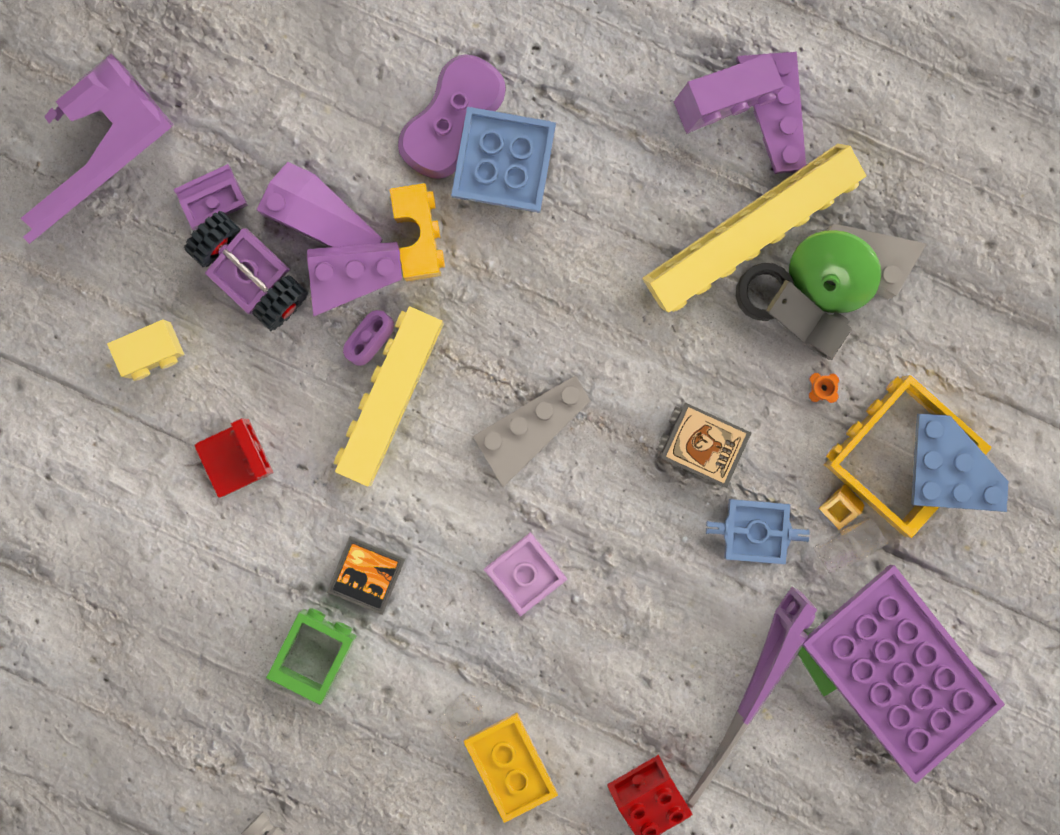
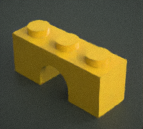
(414, 205)

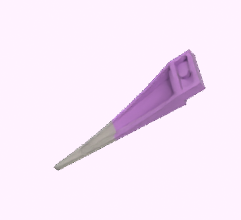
(779, 651)

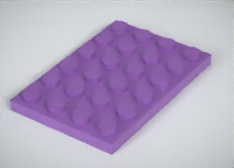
(902, 673)

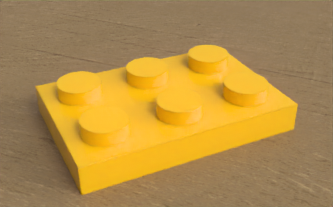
(510, 767)

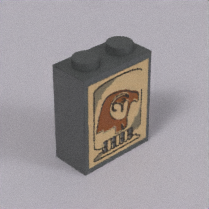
(703, 444)

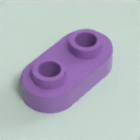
(368, 337)

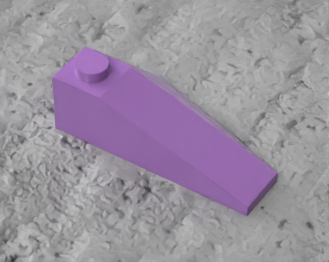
(311, 208)

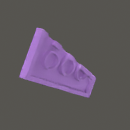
(782, 118)

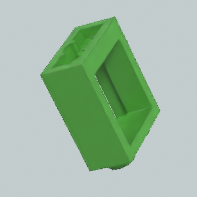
(298, 682)

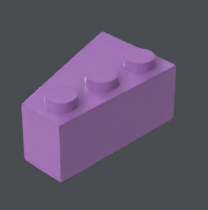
(728, 92)
(350, 272)

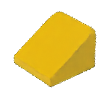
(842, 507)

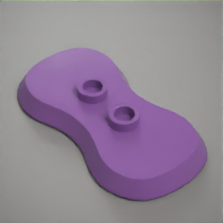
(434, 136)

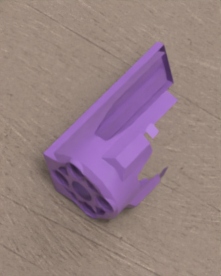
(135, 126)

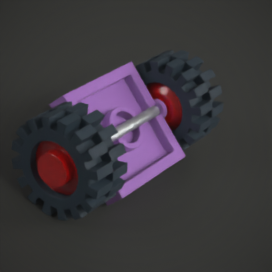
(246, 270)

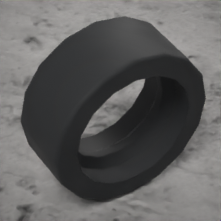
(742, 288)

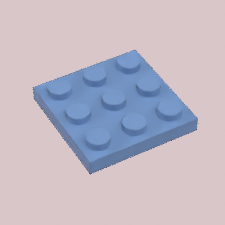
(503, 159)

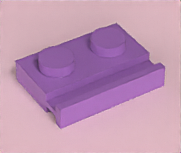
(210, 194)

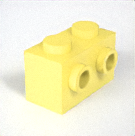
(146, 350)

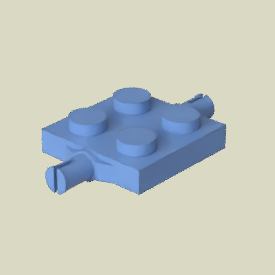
(757, 531)

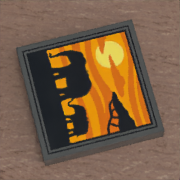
(366, 575)

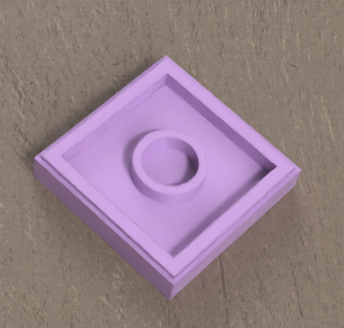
(525, 574)

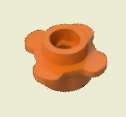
(830, 381)

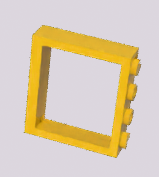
(919, 514)

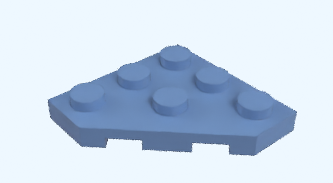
(953, 469)

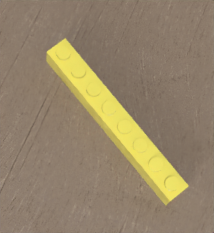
(755, 227)

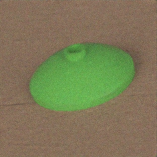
(837, 258)

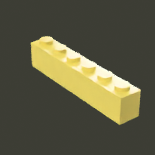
(389, 396)

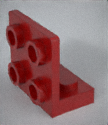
(233, 458)
(649, 798)

